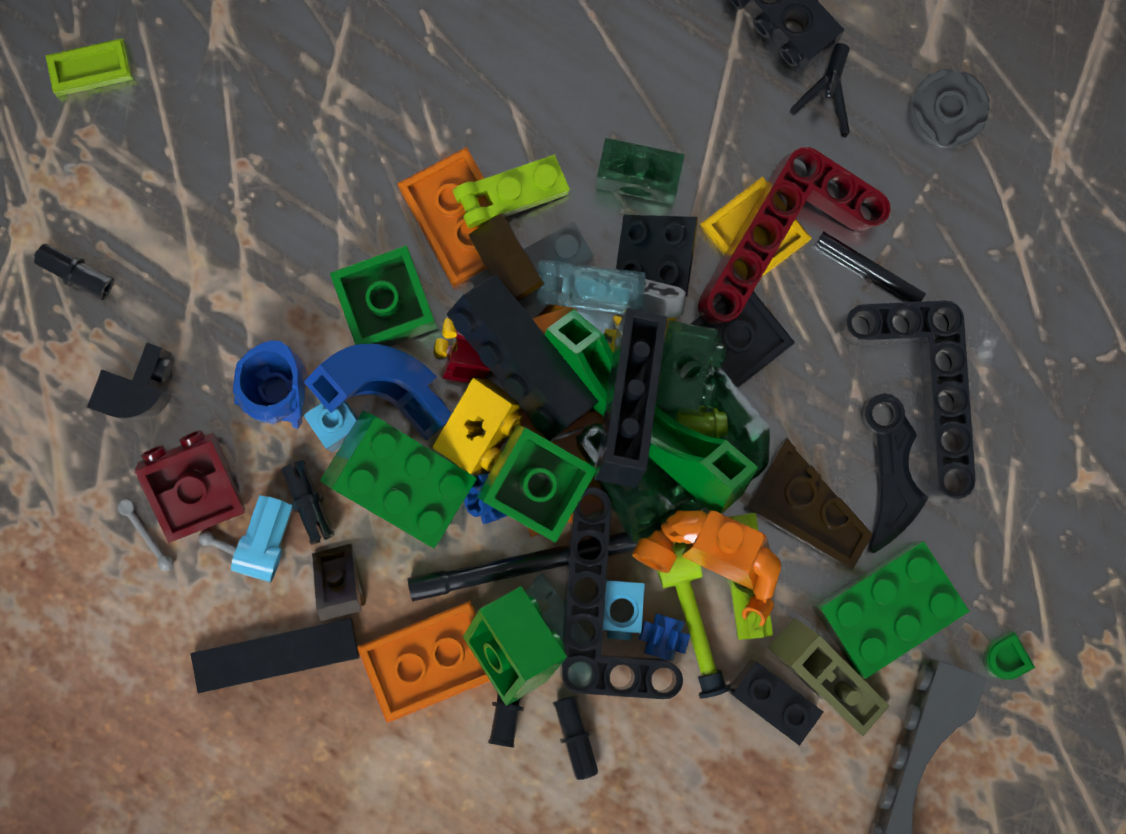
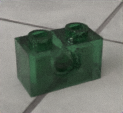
(639, 171)
(683, 345)

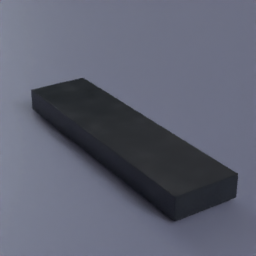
(275, 655)

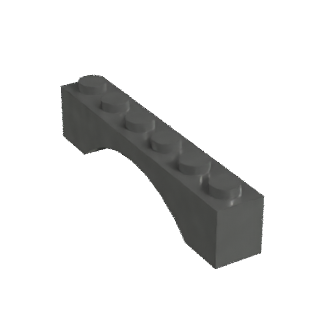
(944, 703)

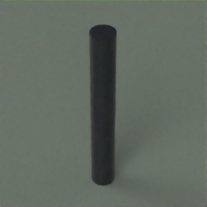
(869, 268)

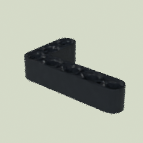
(933, 378)
(593, 610)

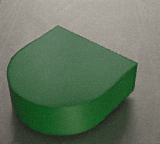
(1007, 657)

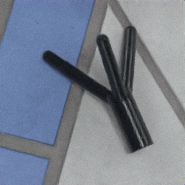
(833, 81)

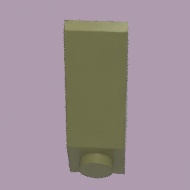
(828, 675)

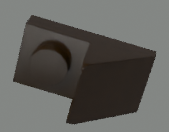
(337, 582)

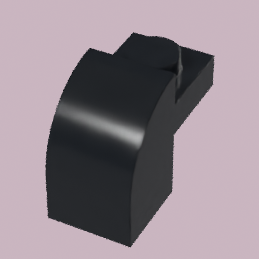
(135, 398)

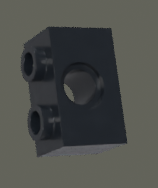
(775, 701)

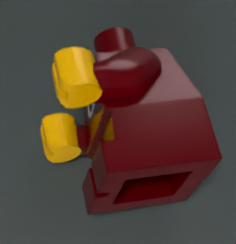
(463, 360)

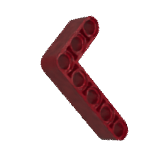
(777, 223)

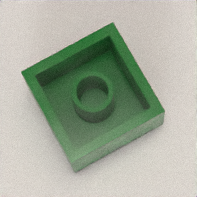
(384, 299)
(536, 483)
(514, 645)

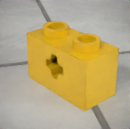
(462, 436)

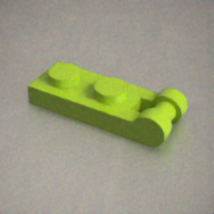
(512, 191)

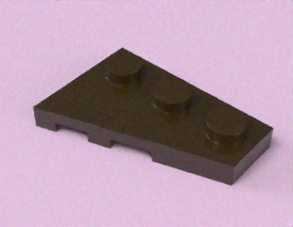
(807, 509)

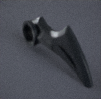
(899, 496)

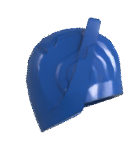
(271, 384)

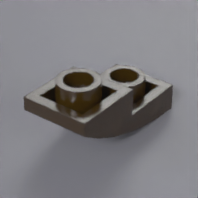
(506, 257)

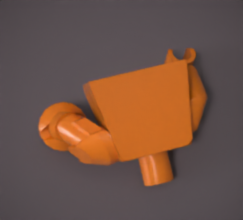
(721, 547)

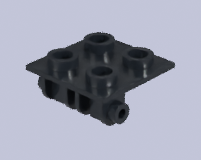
(658, 247)

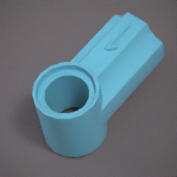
(260, 548)

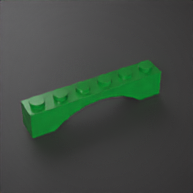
(701, 464)

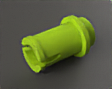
(712, 424)

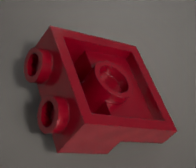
(189, 485)

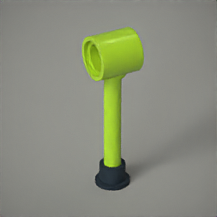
(680, 576)

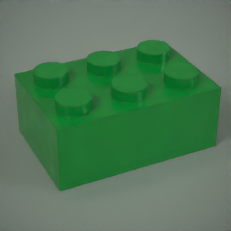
(398, 479)
(891, 609)

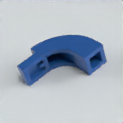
(382, 373)

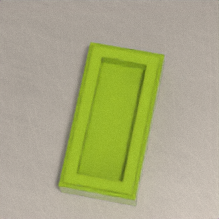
(89, 67)

